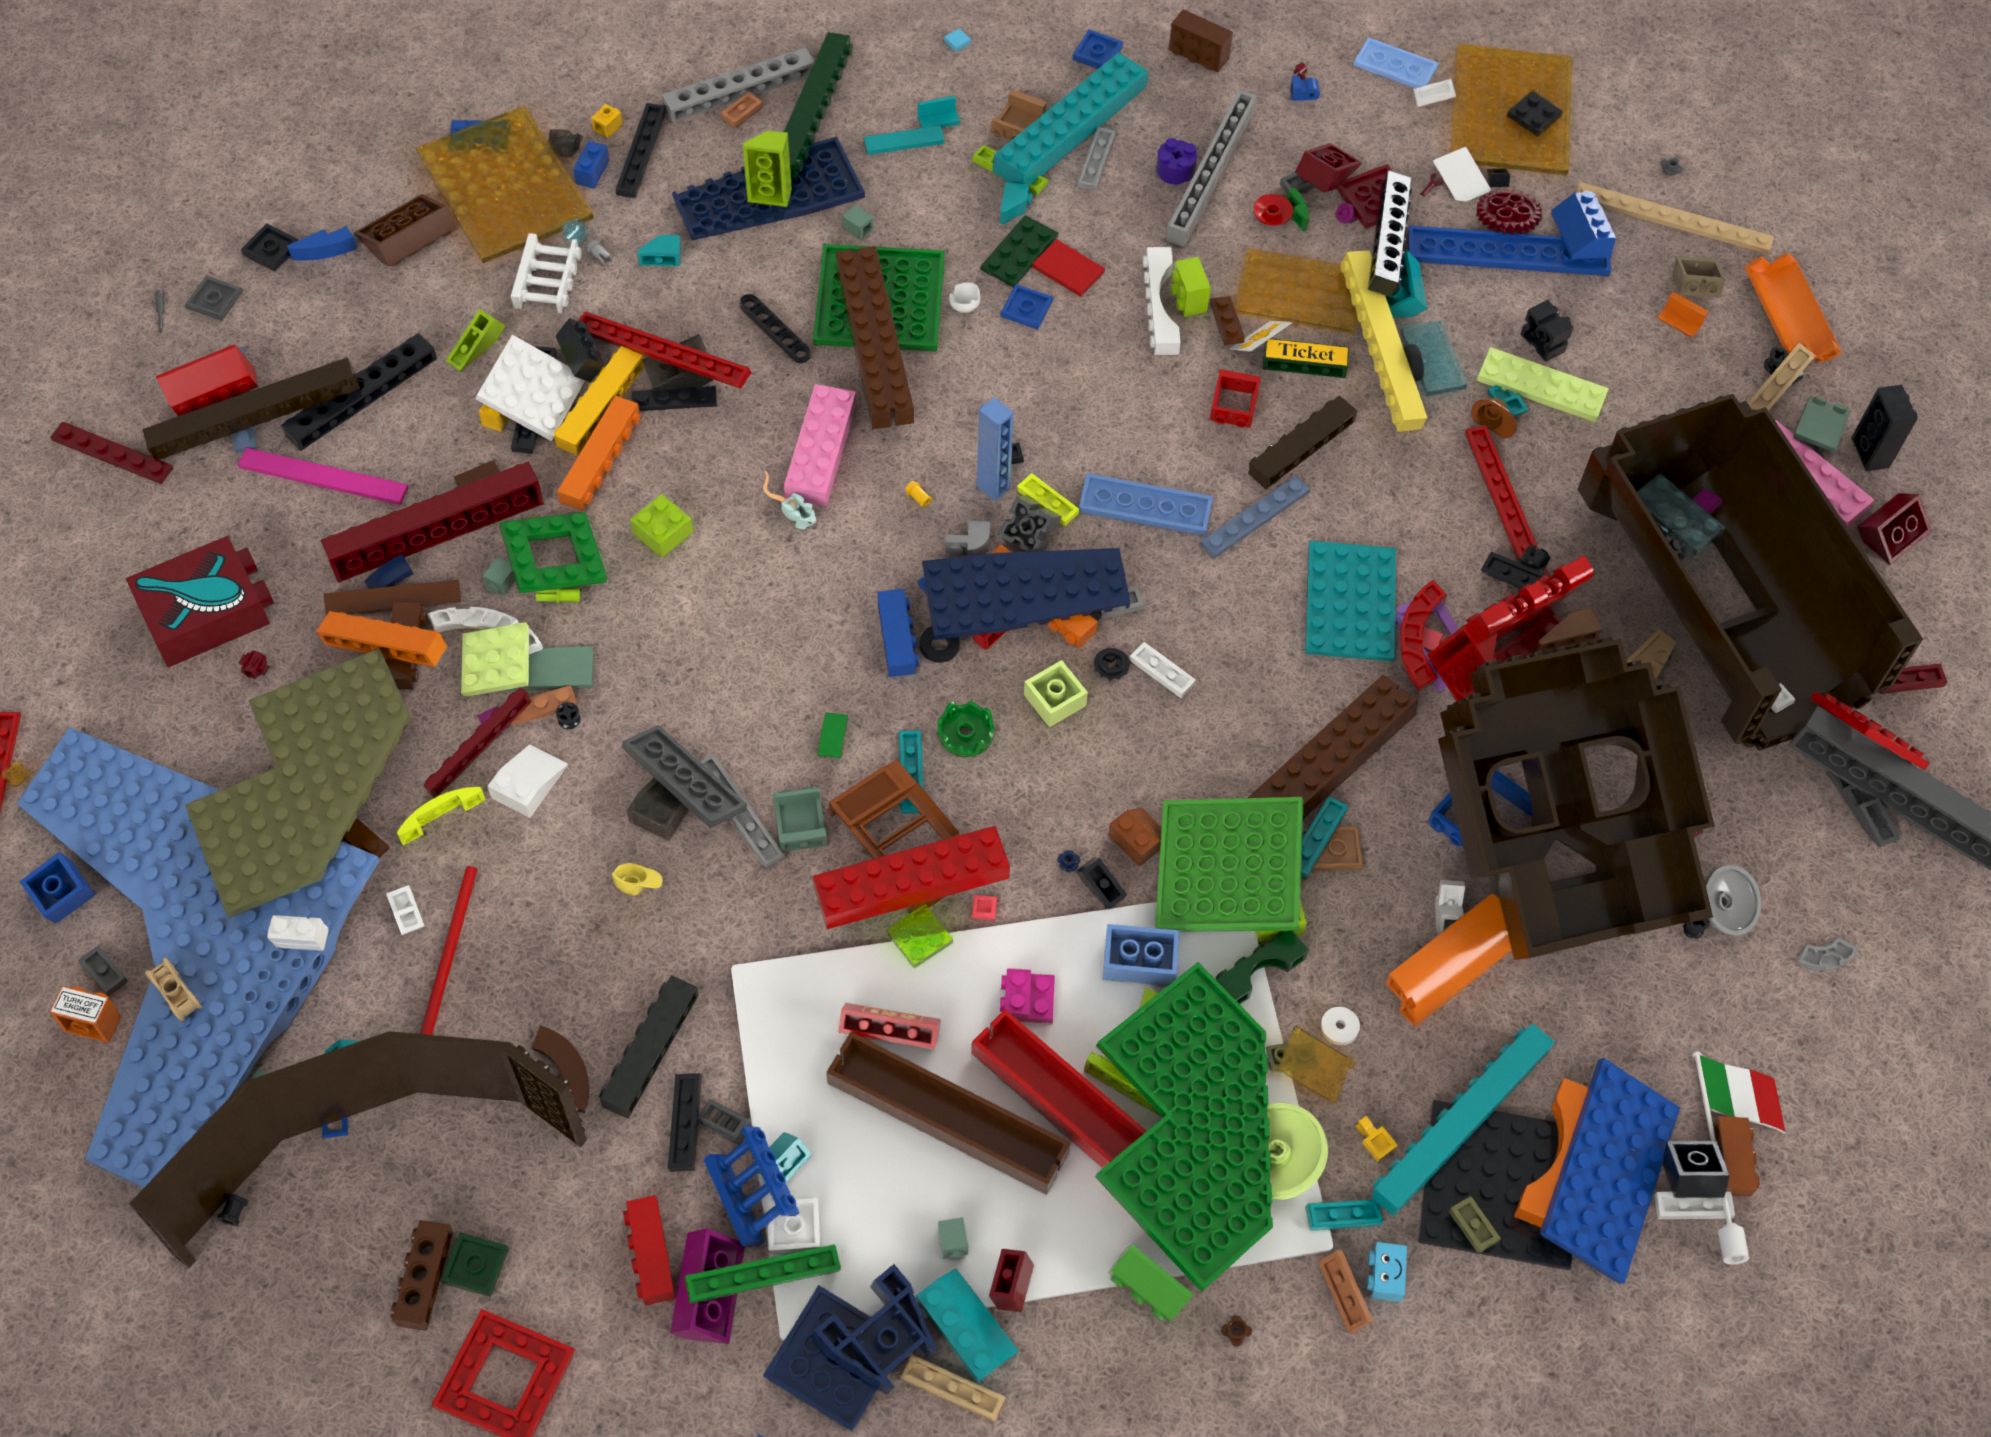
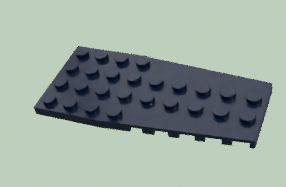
(724, 206)
(1020, 588)

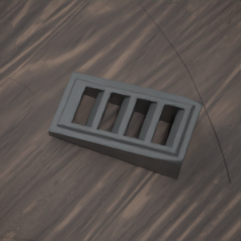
(734, 1132)

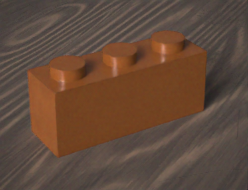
(1735, 1144)

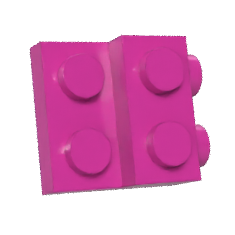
(1028, 995)

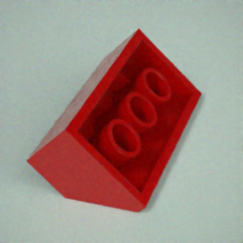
(208, 380)

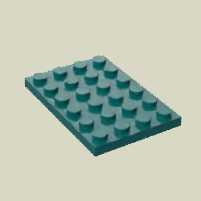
(1351, 601)

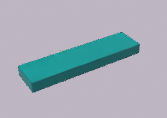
(903, 140)
(911, 759)
(1320, 833)

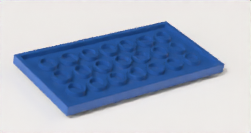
(1610, 1171)

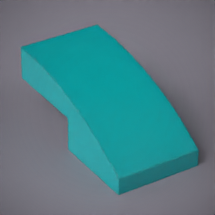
(1513, 402)

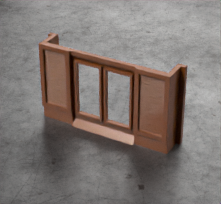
(878, 795)

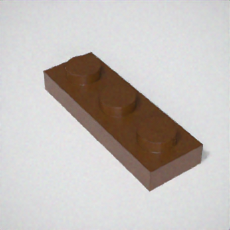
(1227, 320)

